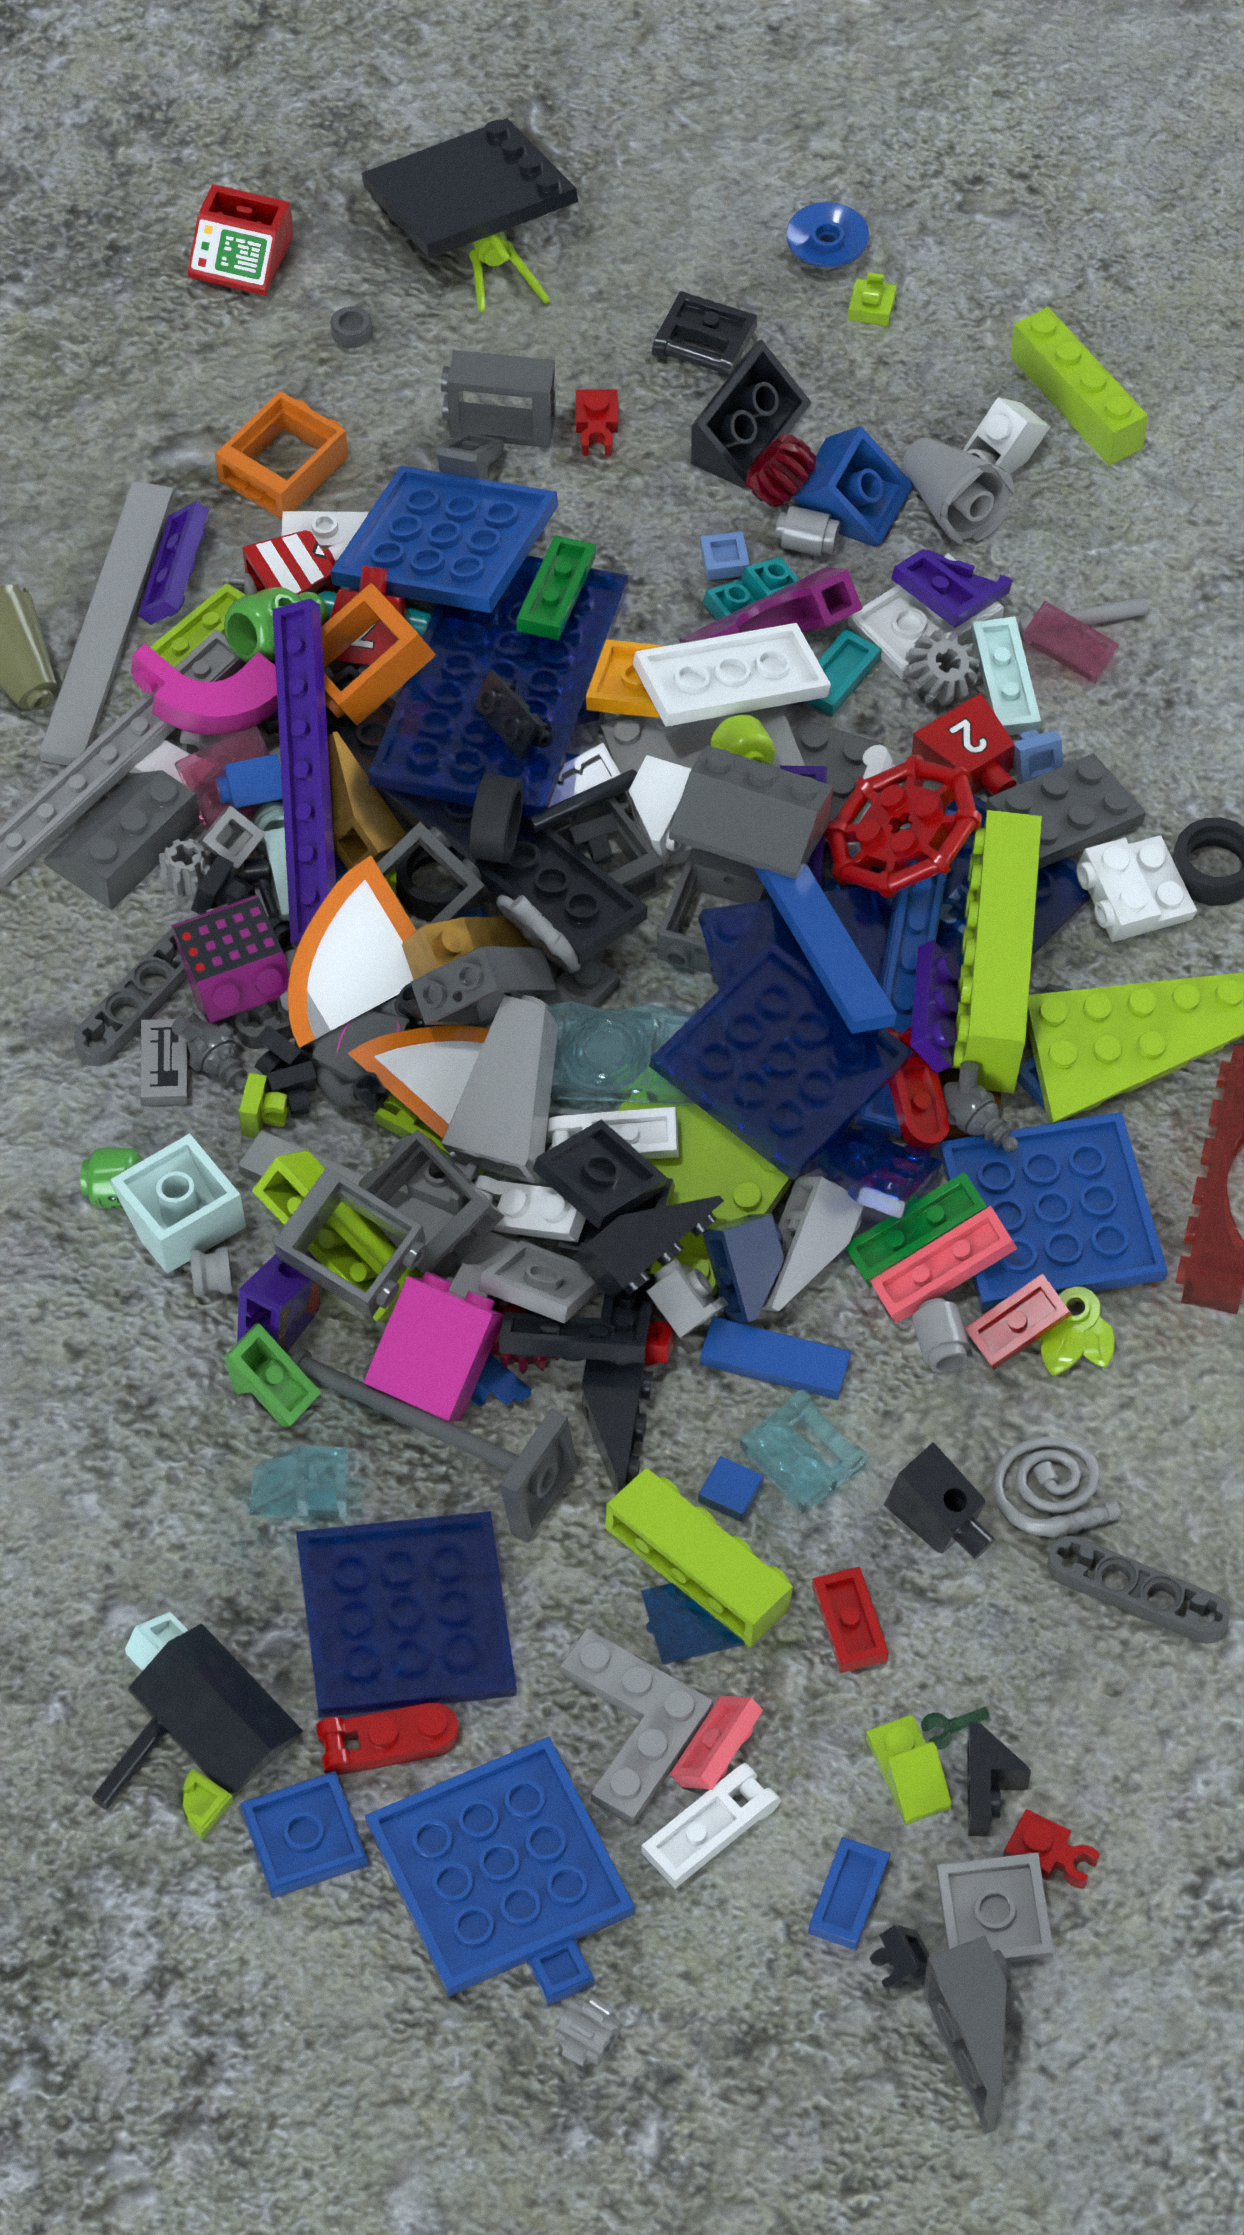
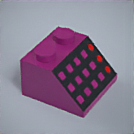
(232, 959)

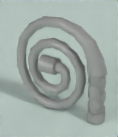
(539, 932)
(1047, 1478)

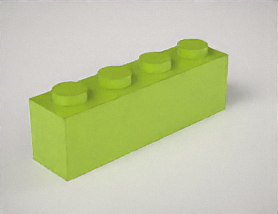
(1078, 386)
(348, 1240)
(699, 1556)

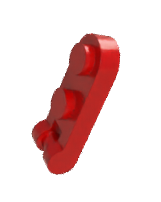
(918, 1100)
(387, 1737)

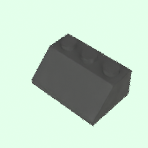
(752, 812)
(125, 836)

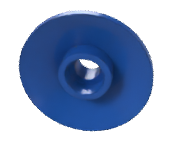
(827, 234)

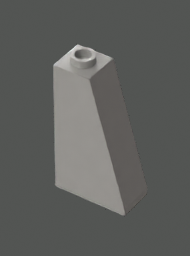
(508, 1093)

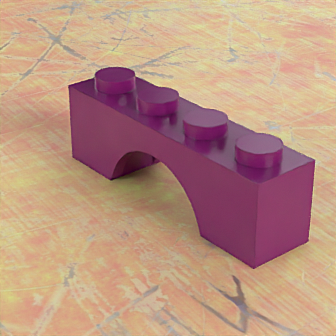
(810, 603)

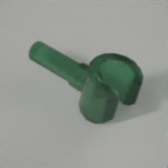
(951, 1725)

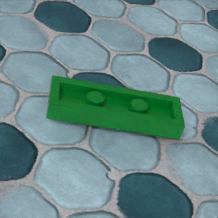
(556, 587)
(922, 1224)

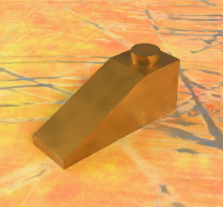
(451, 939)

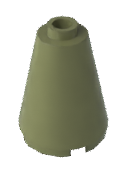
(24, 659)

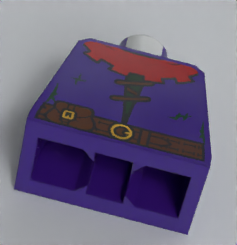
(279, 1301)

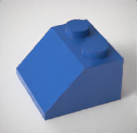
(855, 486)

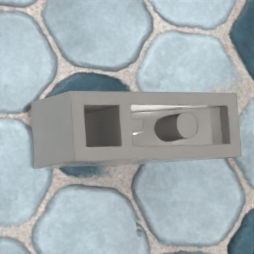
(814, 1231)

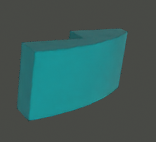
(756, 583)

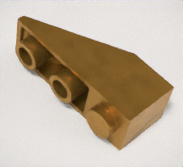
(359, 814)

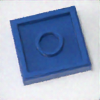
(303, 1834)

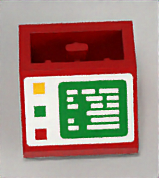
(240, 239)

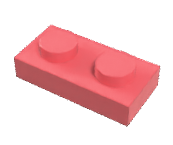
(716, 1742)

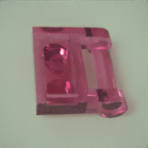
(201, 769)

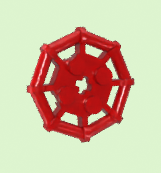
(930, 839)

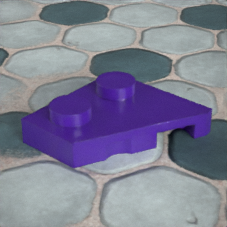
(948, 586)

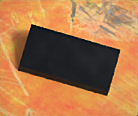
(746, 415)
(214, 1708)

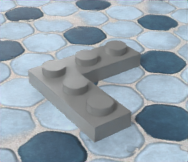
(667, 1716)

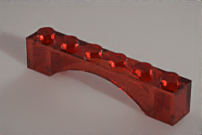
(1216, 1265)

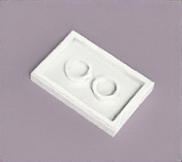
(899, 619)

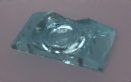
(609, 1053)

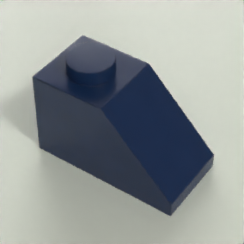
(745, 1262)

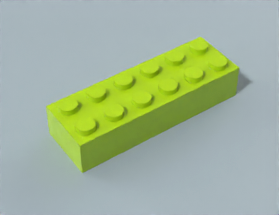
(998, 948)

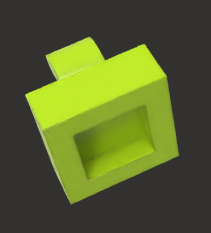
(872, 300)
(261, 1106)

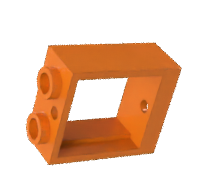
(263, 486)
(388, 671)

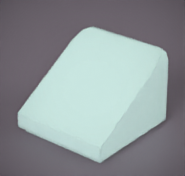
(151, 1637)

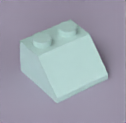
(179, 1202)

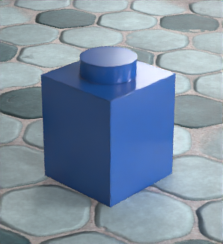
(251, 782)

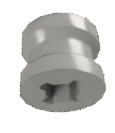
(211, 1271)

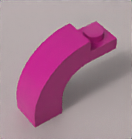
(207, 706)

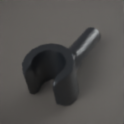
(258, 873)

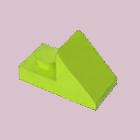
(910, 1769)

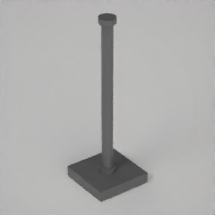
(532, 1477)

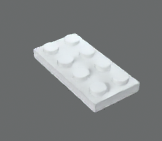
(731, 674)

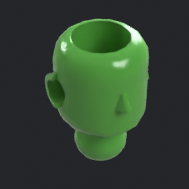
(250, 620)

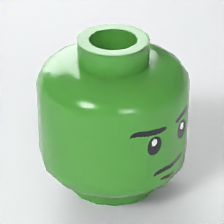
(102, 1167)

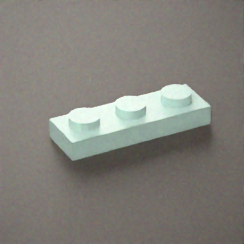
(1006, 674)

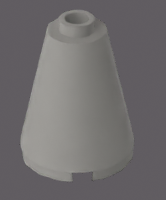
(959, 488)

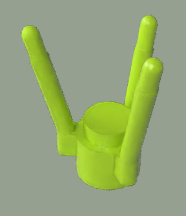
(495, 251)

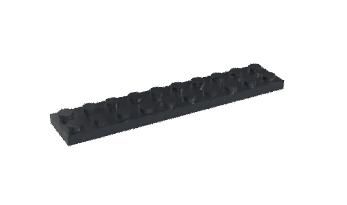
(544, 867)

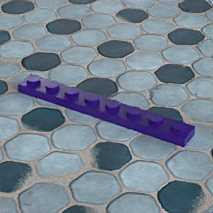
(304, 761)

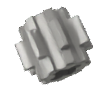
(184, 866)
(587, 2031)

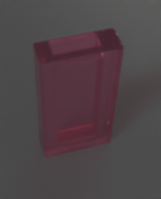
(1070, 642)

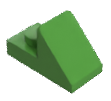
(267, 1372)

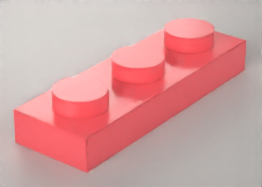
(943, 1264)

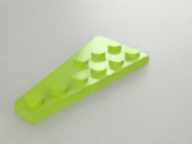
(1127, 1036)

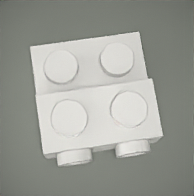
(1134, 887)

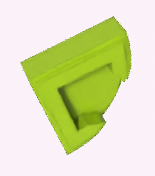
(203, 1803)

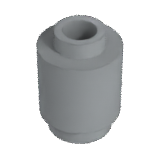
(807, 531)
(941, 1335)

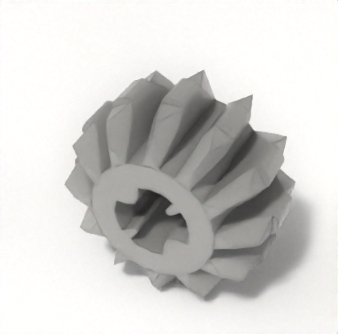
(946, 683)

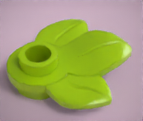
(1078, 1335)

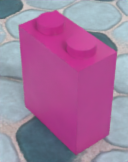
(434, 1346)

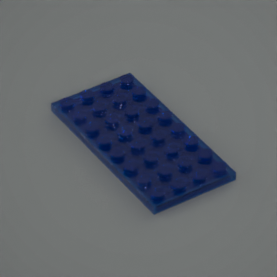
(439, 739)

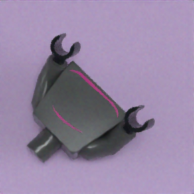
(339, 1074)

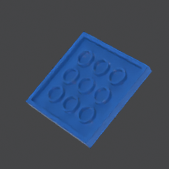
(447, 537)
(1067, 1204)
(499, 1865)

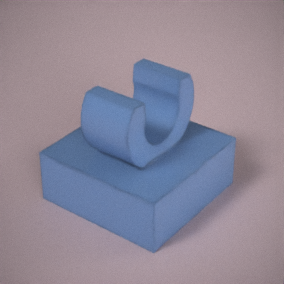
(1037, 754)

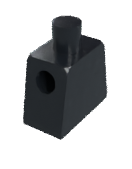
(939, 1504)

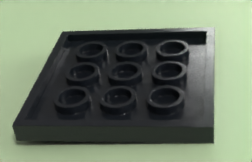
(469, 187)

